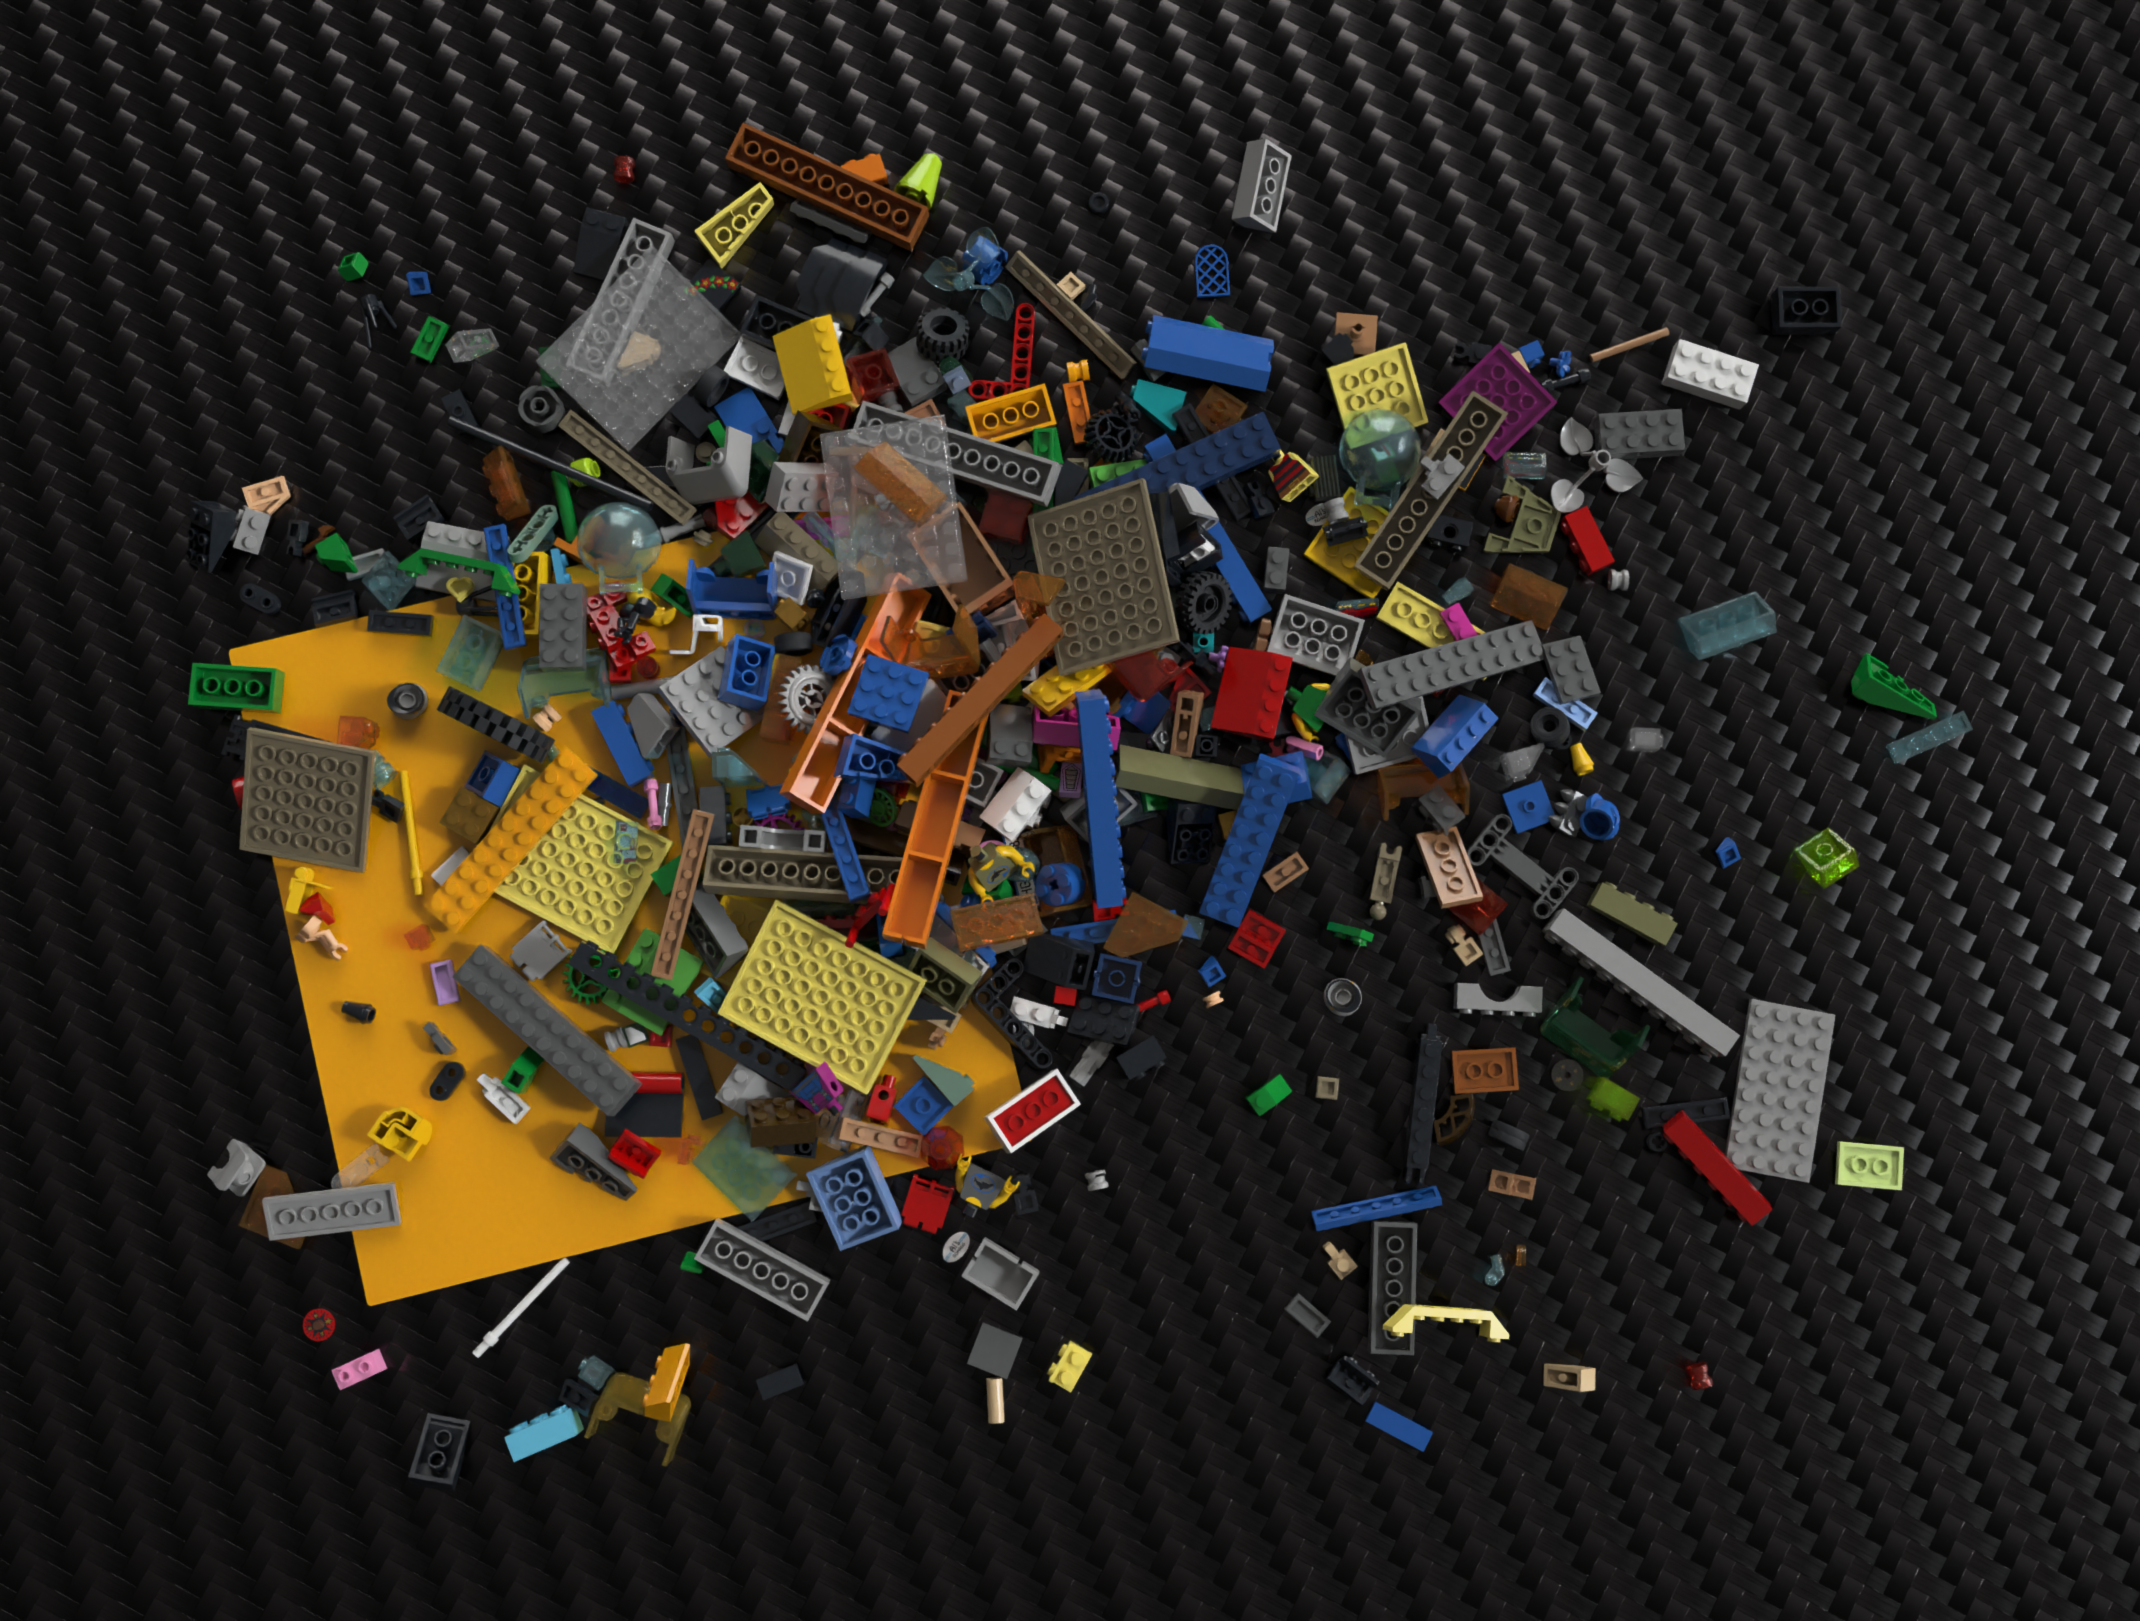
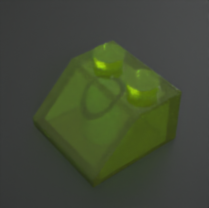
(1827, 857)

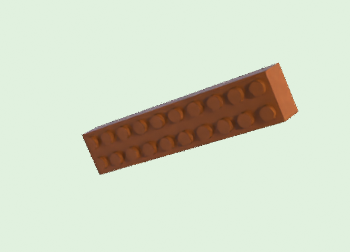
(827, 186)

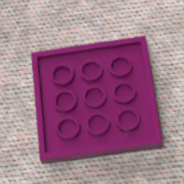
(1509, 387)

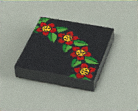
(715, 284)

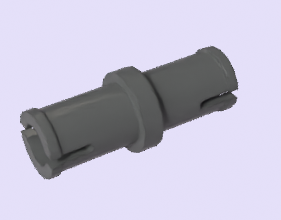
(663, 803)

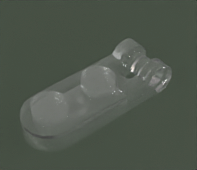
(359, 1169)

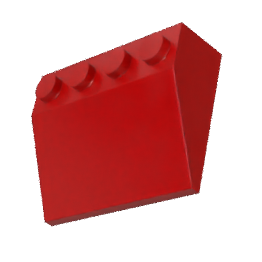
(1251, 693)

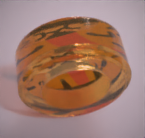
(1521, 1255)

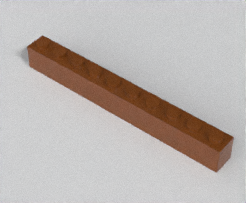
(980, 699)

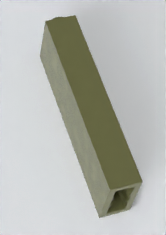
(1178, 777)

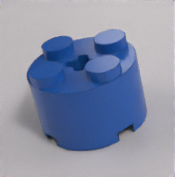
(983, 271)
(1059, 884)

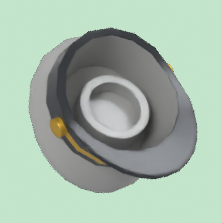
(407, 700)
(1342, 996)

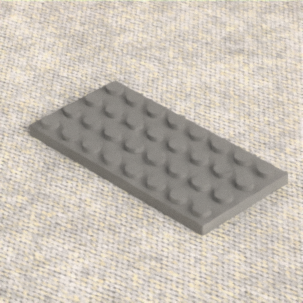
(1779, 1090)

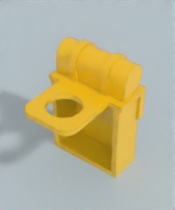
(301, 889)

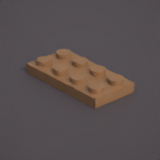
(1449, 868)

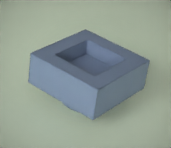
(957, 379)

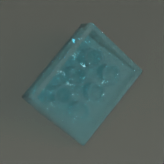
(743, 1173)

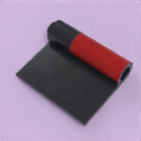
(653, 1108)

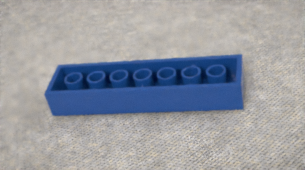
(1249, 840)

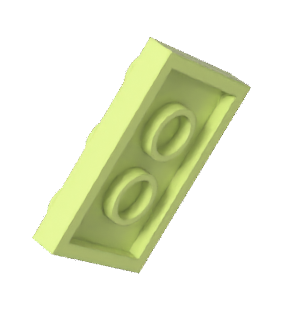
(1869, 1165)

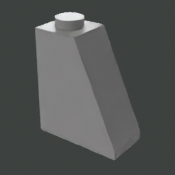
(651, 725)

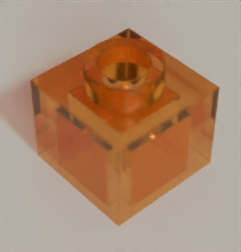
(420, 938)

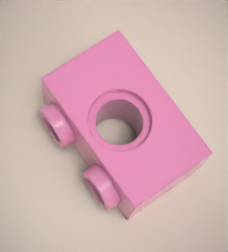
(359, 1369)

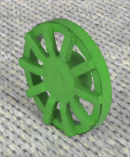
(880, 808)

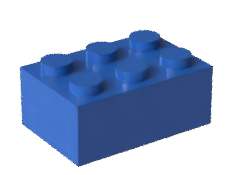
(746, 672)
(1302, 786)

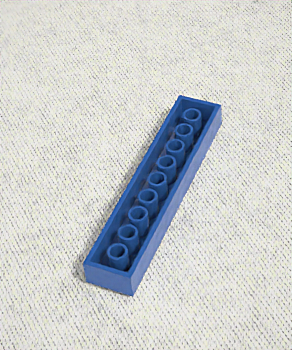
(1099, 800)

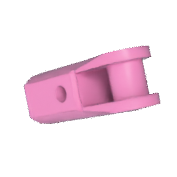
(1309, 749)

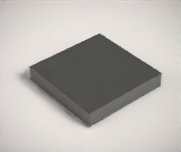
(994, 1350)

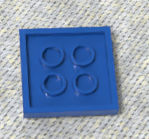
(888, 693)

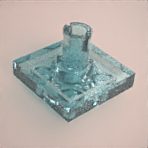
(383, 581)

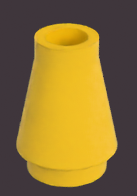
(1581, 761)

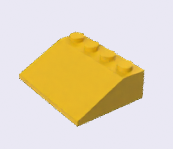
(812, 365)

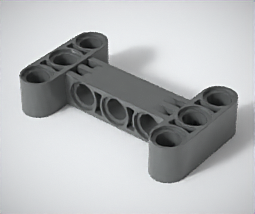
(1522, 867)

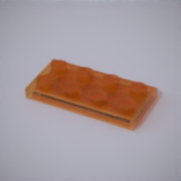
(996, 922)

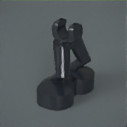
(633, 614)

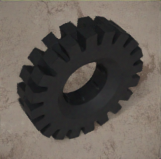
(495, 724)

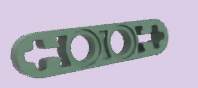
(522, 549)

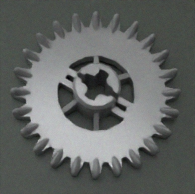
(797, 699)

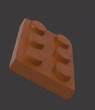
(1484, 1070)

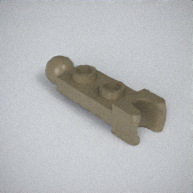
(1384, 880)

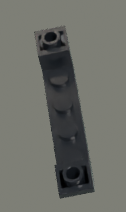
(1204, 746)

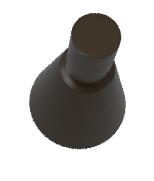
(943, 615)

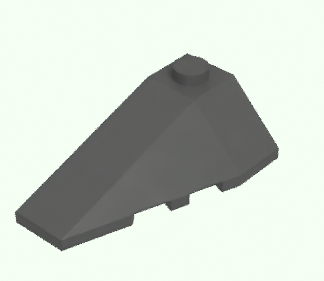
(588, 1156)

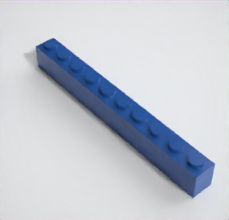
(1244, 588)

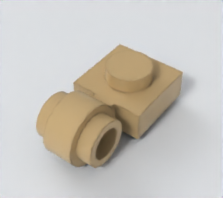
(1466, 949)

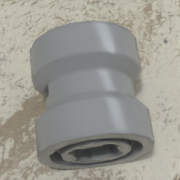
(1336, 510)

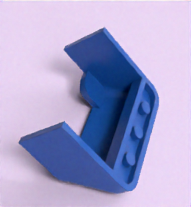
(732, 596)

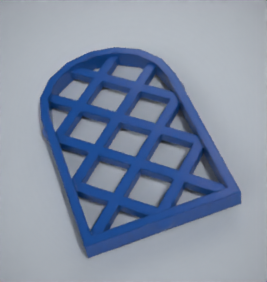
(1212, 280)

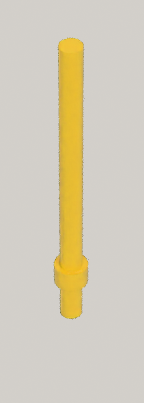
(415, 873)

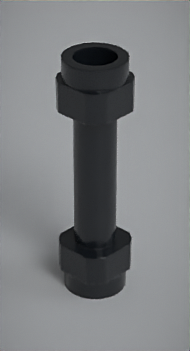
(1581, 376)

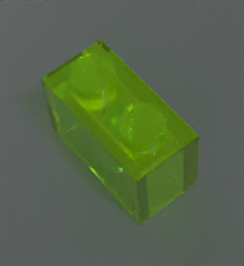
(1613, 1099)

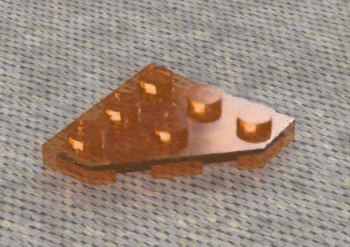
(1143, 927)
(270, 1183)

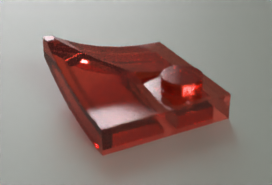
(1481, 913)

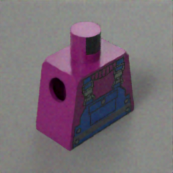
(819, 1090)

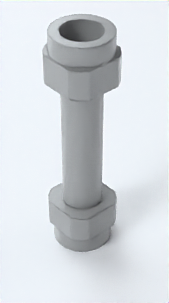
(885, 281)

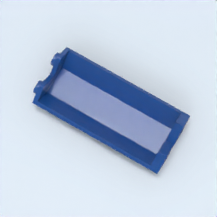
(1208, 353)

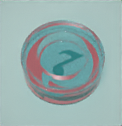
(754, 629)

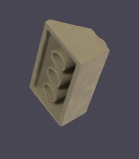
(789, 538)

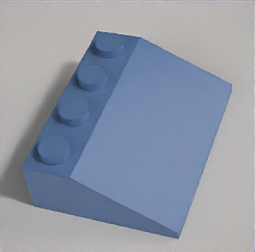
(855, 1197)

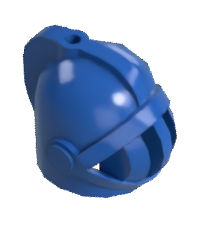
(1600, 818)

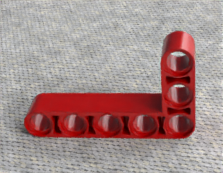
(1018, 364)

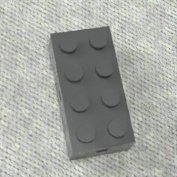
(1640, 434)
(563, 627)

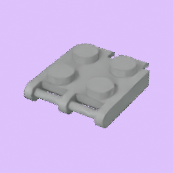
(539, 952)

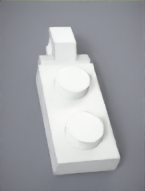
(1036, 1013)
(504, 1098)

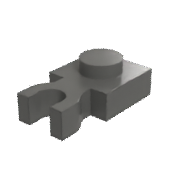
(442, 1043)

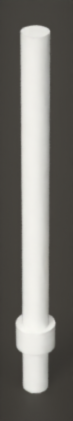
(492, 1337)

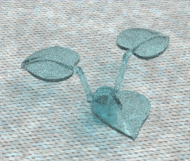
(945, 275)

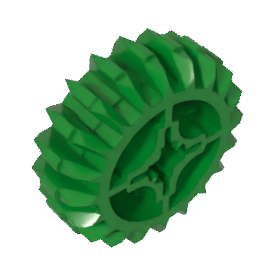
(585, 983)

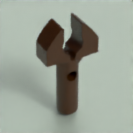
(324, 530)

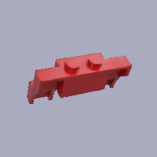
(603, 622)

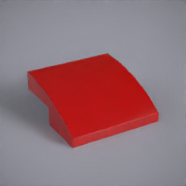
(1256, 938)

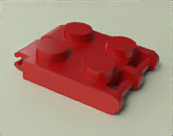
(926, 1205)

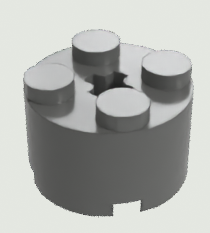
(537, 397)

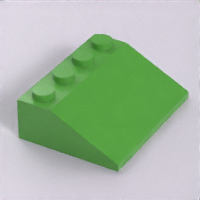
(643, 958)

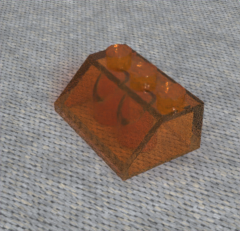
(505, 484)
(1528, 596)

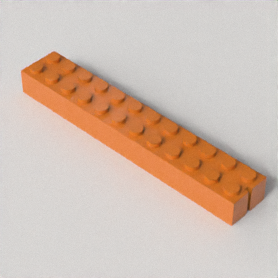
(812, 775)
(932, 841)

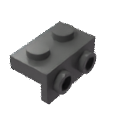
(1440, 809)

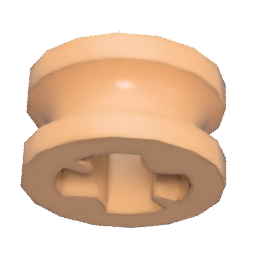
(1213, 999)

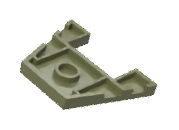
(1533, 525)

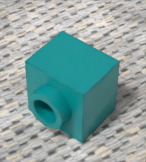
(1196, 637)

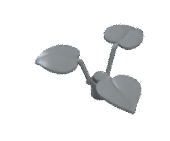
(1578, 439)

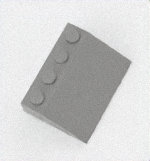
(457, 542)
(1314, 635)

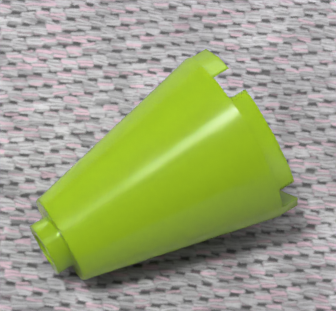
(921, 180)

